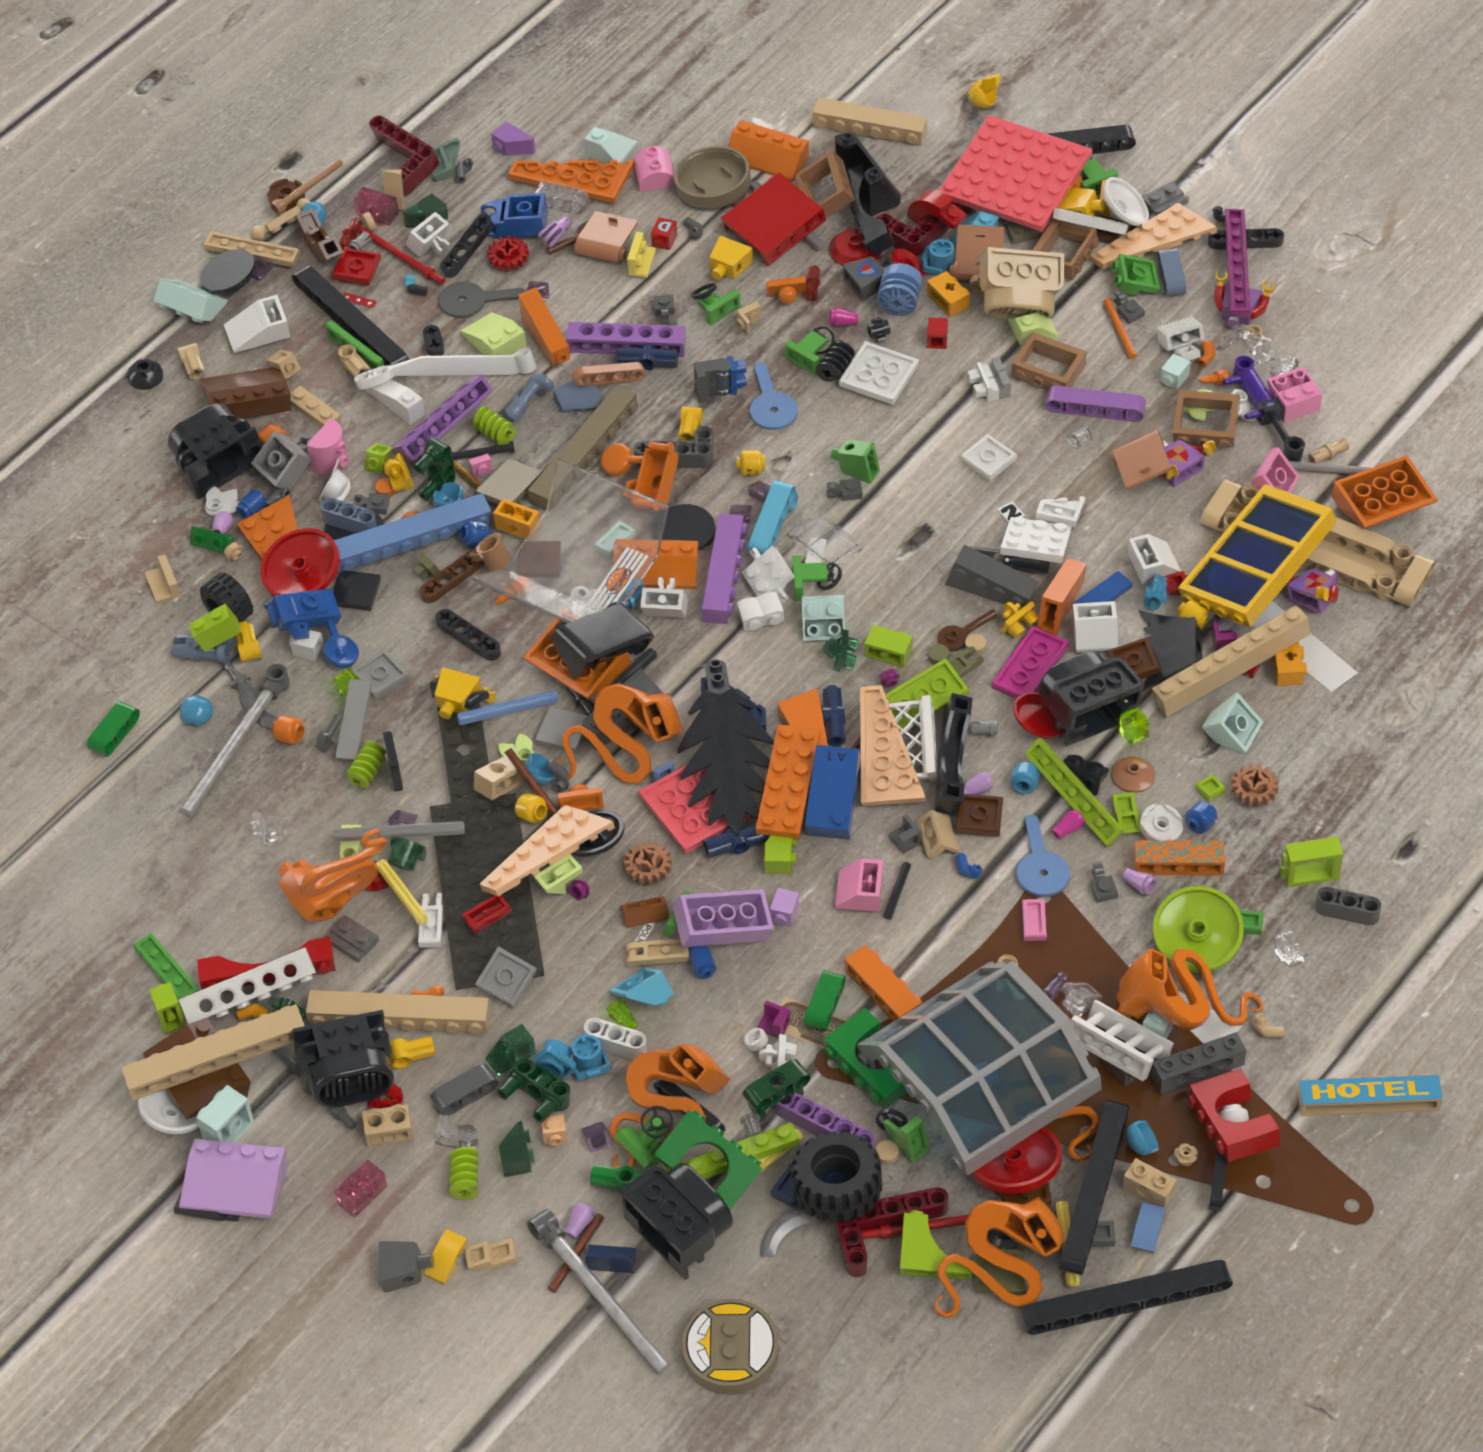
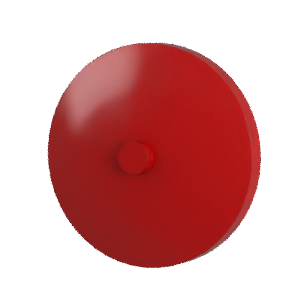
(300, 562)
(1023, 1165)

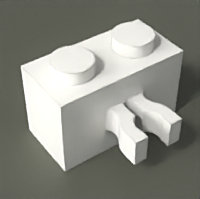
(429, 235)
(664, 601)

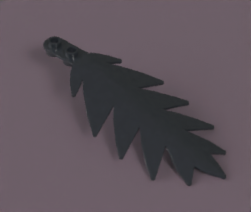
(726, 750)

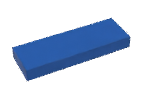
(1107, 590)

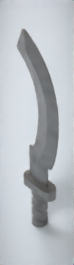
(248, 694)
(782, 1228)

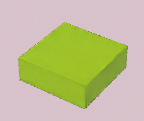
(1210, 788)

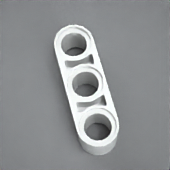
(624, 1045)

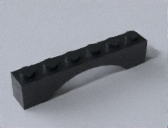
(873, 230)
(954, 730)

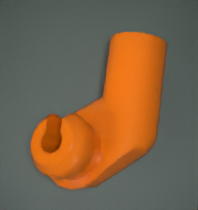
(1209, 353)
(436, 990)

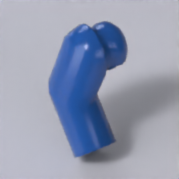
(965, 869)

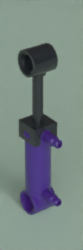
(1267, 408)

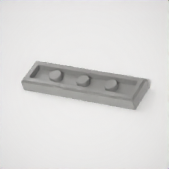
(353, 720)

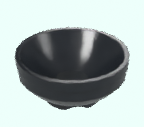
(146, 378)

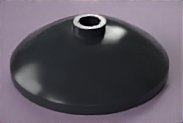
(605, 840)

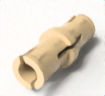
(1328, 451)

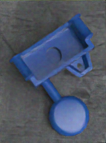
(312, 609)

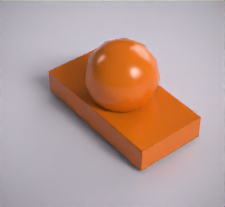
(786, 288)
(582, 797)

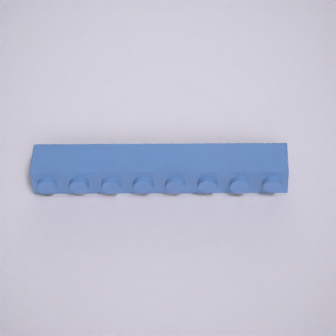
(411, 532)

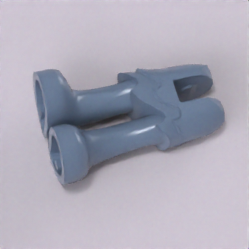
(538, 384)
(188, 648)

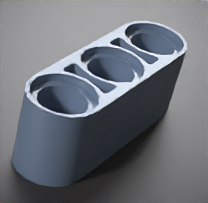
(1171, 272)
(347, 515)

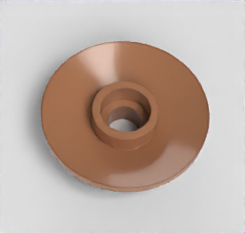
(1131, 780)

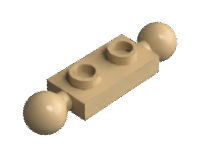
(259, 232)

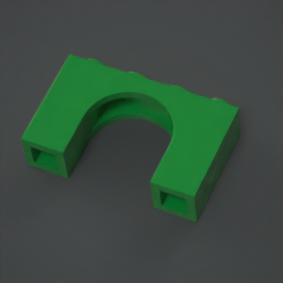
(842, 1048)
(693, 1131)

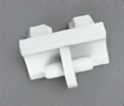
(775, 1054)

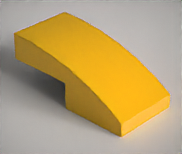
(445, 1256)

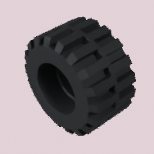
(228, 591)

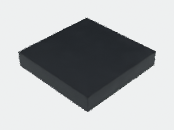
(356, 589)
(393, 761)

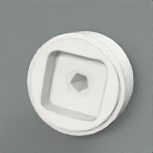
(756, 1039)

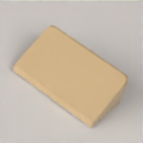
(394, 186)

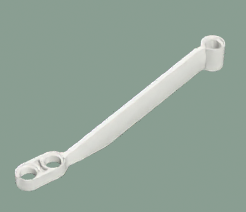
(520, 362)

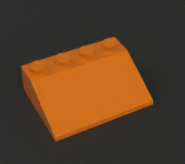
(1382, 492)
(547, 658)

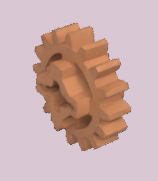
(1265, 787)
(646, 861)

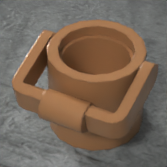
(491, 552)

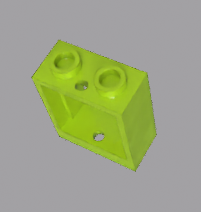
(1311, 851)

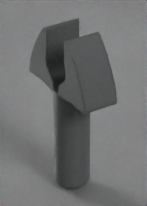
(324, 740)

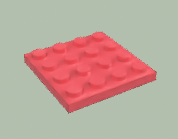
(669, 803)

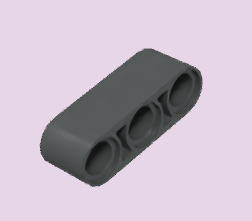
(1348, 906)
(464, 1089)

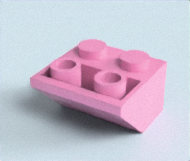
(1296, 393)
(860, 886)

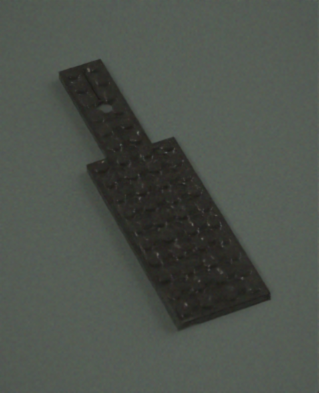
(469, 858)

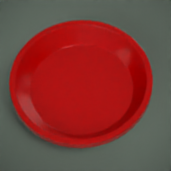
(849, 247)
(1035, 716)

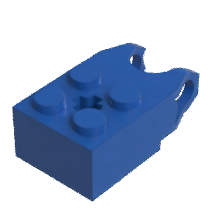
(518, 215)

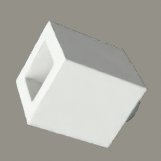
(307, 648)

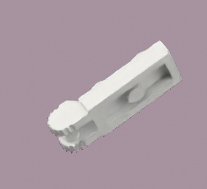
(431, 931)

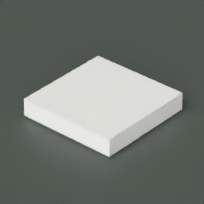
(988, 457)

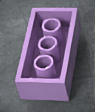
(723, 918)

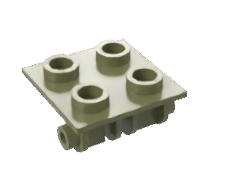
(1010, 1281)

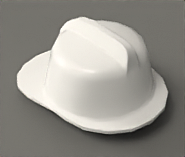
(337, 486)

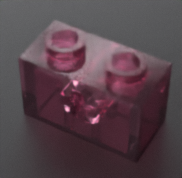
(380, 205)
(361, 1188)

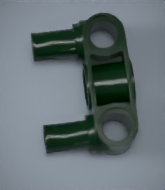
(439, 466)
(540, 1085)
(762, 1093)

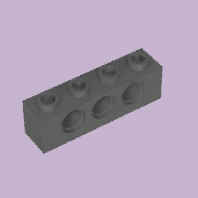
(1198, 1063)

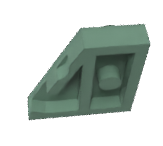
(447, 155)

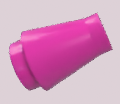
(841, 317)
(1068, 824)

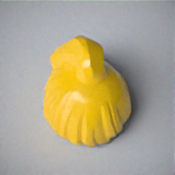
(984, 91)

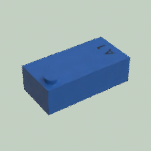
(832, 792)

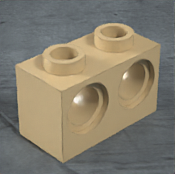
(388, 1130)

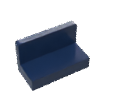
(610, 1258)

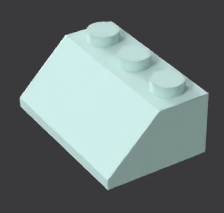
(188, 300)

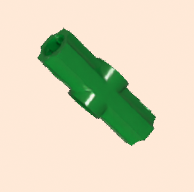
(612, 1177)

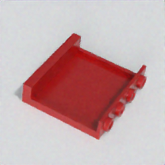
(774, 218)

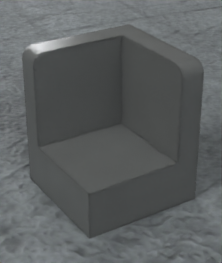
(906, 836)

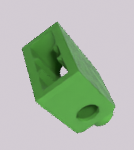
(857, 460)

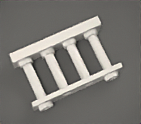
(1112, 1049)

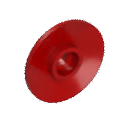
(906, 257)

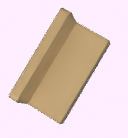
(162, 581)
(937, 834)

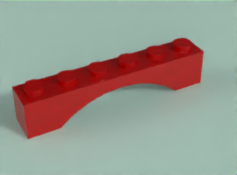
(218, 969)

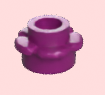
(889, 678)
(579, 889)

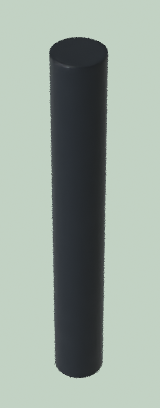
(897, 890)

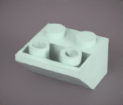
(822, 617)

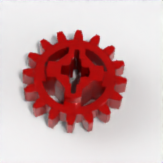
(508, 253)

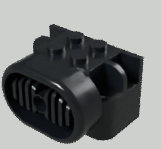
(213, 448)
(1089, 694)
(344, 1059)
(676, 1214)

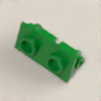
(210, 539)

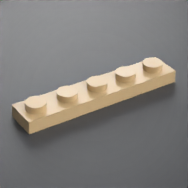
(266, 251)

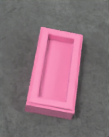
(1034, 920)

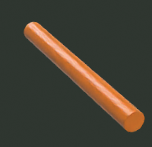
(1119, 328)

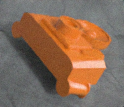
(656, 468)

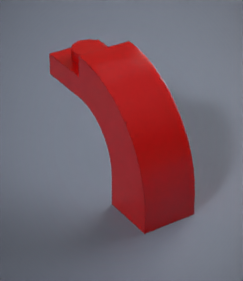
(939, 205)

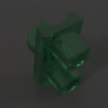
(839, 649)

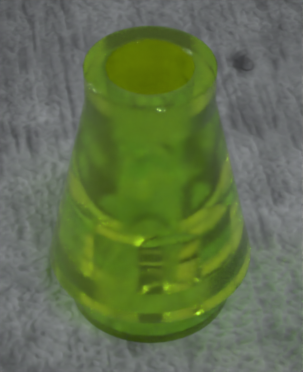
(620, 1013)

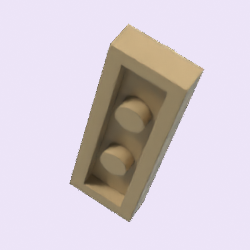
(313, 407)

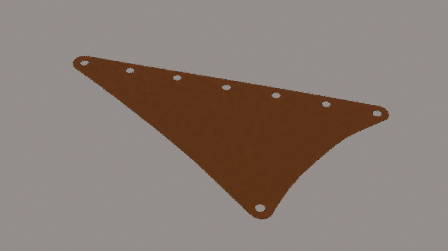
(1297, 1169)

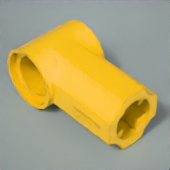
(690, 420)
(247, 643)
(407, 1051)

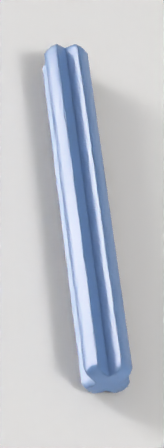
(507, 707)

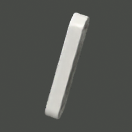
(1090, 221)

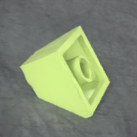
(1033, 322)

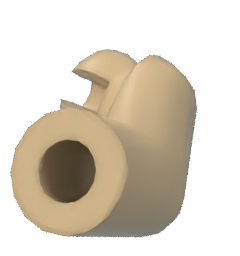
(1265, 1029)

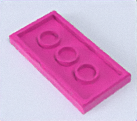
(1030, 662)

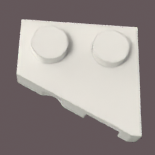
(1060, 510)

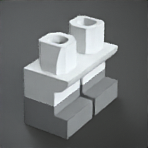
(992, 380)

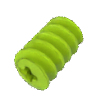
(494, 426)
(366, 764)
(463, 1173)

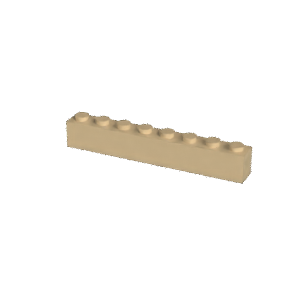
(1231, 661)
(403, 1010)
(212, 1052)

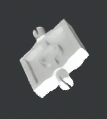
(768, 573)

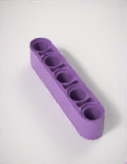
(1095, 403)
(816, 1115)

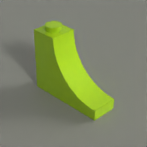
(921, 1254)

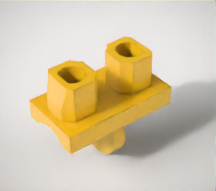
(398, 473)
(1012, 624)

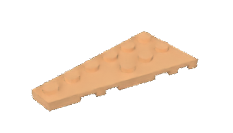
(1156, 234)
(885, 762)
(549, 844)

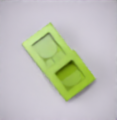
(1126, 812)

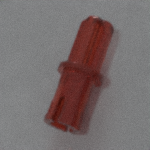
(350, 233)
(812, 283)

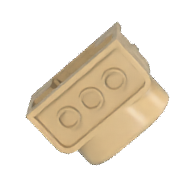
(1019, 281)

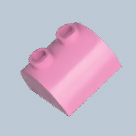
(653, 169)
(327, 448)
(1276, 472)

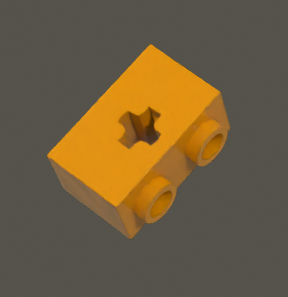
(948, 294)
(515, 518)
(1289, 666)

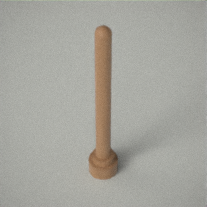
(279, 206)

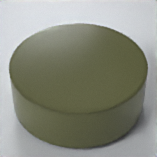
(937, 653)

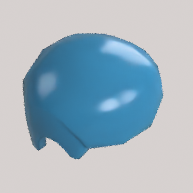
(449, 493)
(196, 710)
(537, 767)
(1141, 1138)

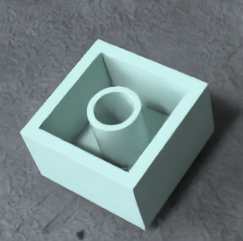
(225, 1116)

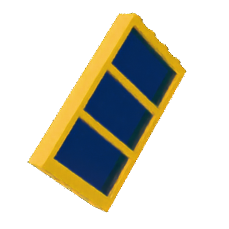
(1257, 555)

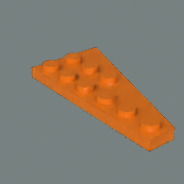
(598, 179)
(268, 525)

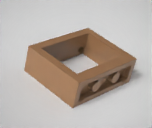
(819, 169)
(1071, 231)
(1051, 349)
(1209, 401)

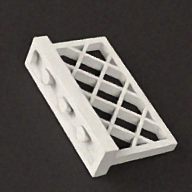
(927, 734)

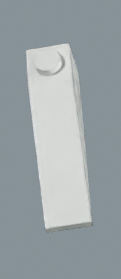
(399, 400)

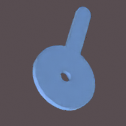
(762, 405)
(1041, 861)

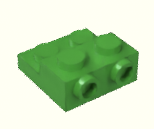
(1135, 275)

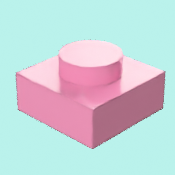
(480, 465)

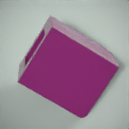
(1222, 637)
(775, 1019)

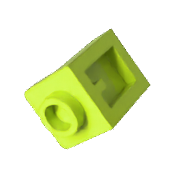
(376, 457)

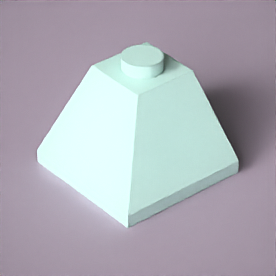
(608, 146)
(1233, 724)

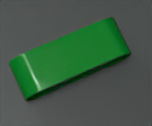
(113, 728)
(824, 1000)

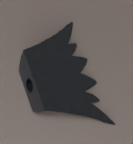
(1172, 643)

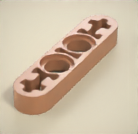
(587, 374)

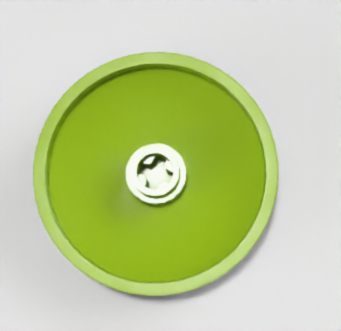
(1201, 922)

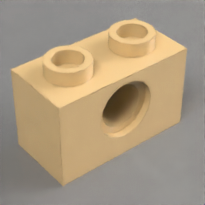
(497, 778)
(1149, 1184)

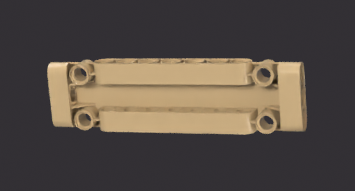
(1357, 555)

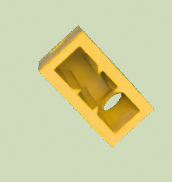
(1082, 201)
(729, 258)

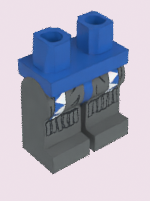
(718, 377)

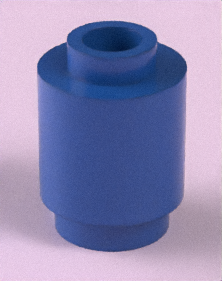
(251, 504)
(702, 962)

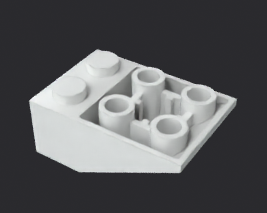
(258, 325)

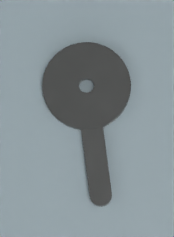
(474, 298)

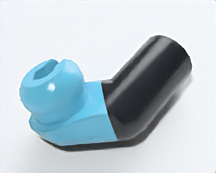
(412, 286)

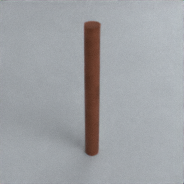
(530, 780)
(579, 1247)

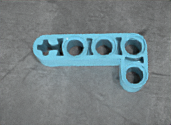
(772, 516)

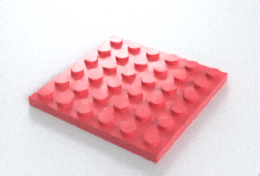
(1015, 173)

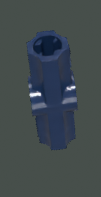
(648, 356)
(834, 716)
(733, 843)

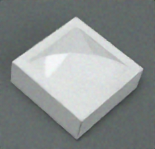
(1187, 352)

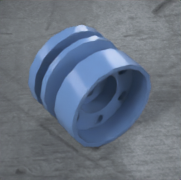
(899, 289)

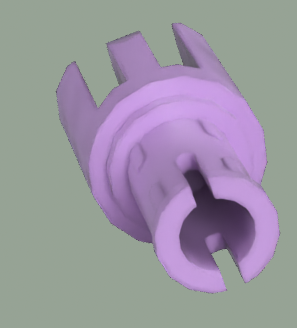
(555, 230)

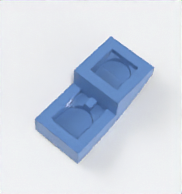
(1148, 1227)

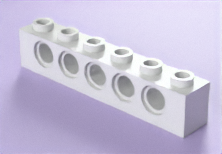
(299, 958)

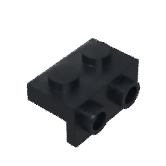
(1089, 773)

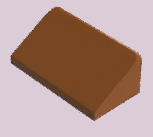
(645, 911)

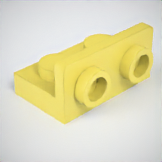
(640, 257)

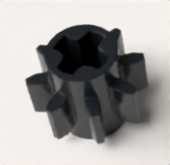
(878, 329)

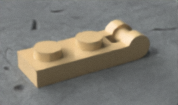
(656, 952)

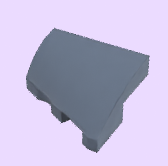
(576, 398)

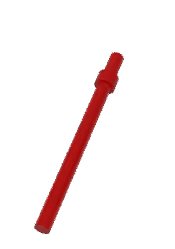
(427, 272)
(886, 1231)

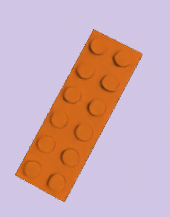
(788, 781)

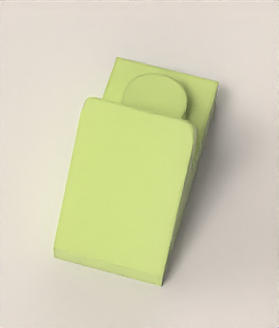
(558, 874)

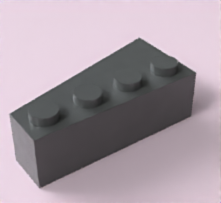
(990, 578)
(638, 681)

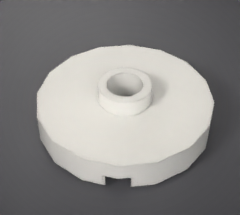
(1164, 816)

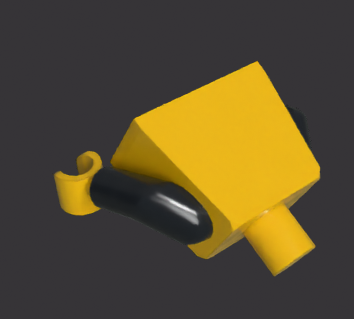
(458, 692)

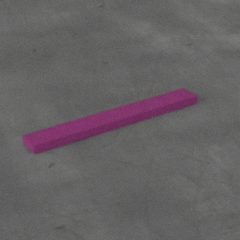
(1237, 263)

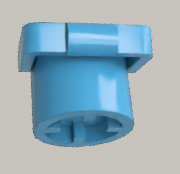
(939, 256)
(556, 1057)
(588, 1057)

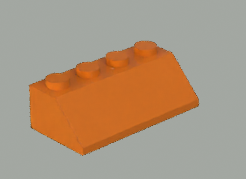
(770, 149)
(677, 561)

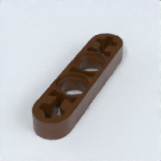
(449, 573)

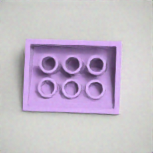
(233, 1178)

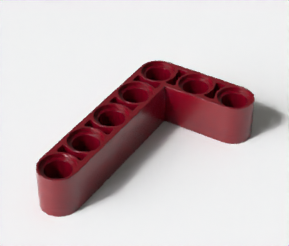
(421, 156)
(921, 235)
(899, 1203)

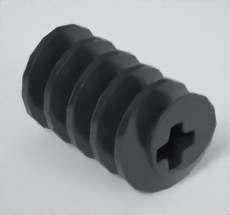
(835, 361)

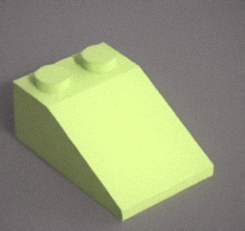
(495, 335)

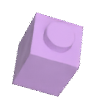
(784, 907)

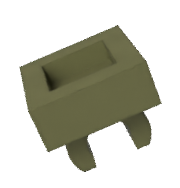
(426, 567)

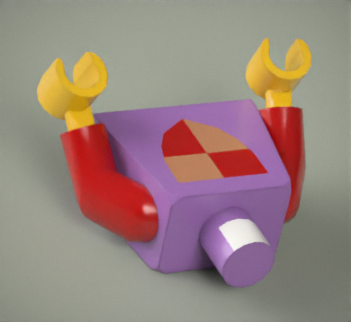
(1258, 301)
(1186, 460)
(1314, 589)

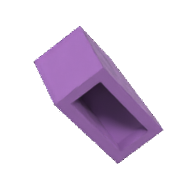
(512, 141)

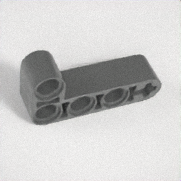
(690, 453)

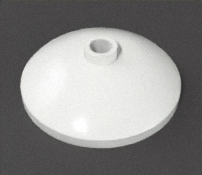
(1125, 201)
(163, 1114)

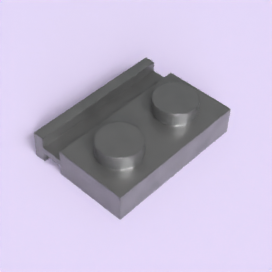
(1164, 198)
(352, 938)

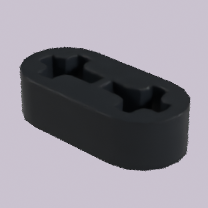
(436, 340)

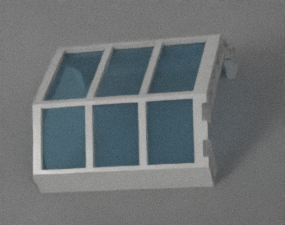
(986, 1061)

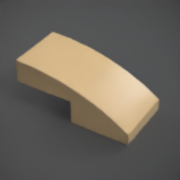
(488, 1256)

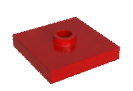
(356, 266)

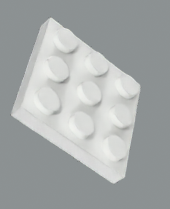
(879, 373)
(1036, 539)

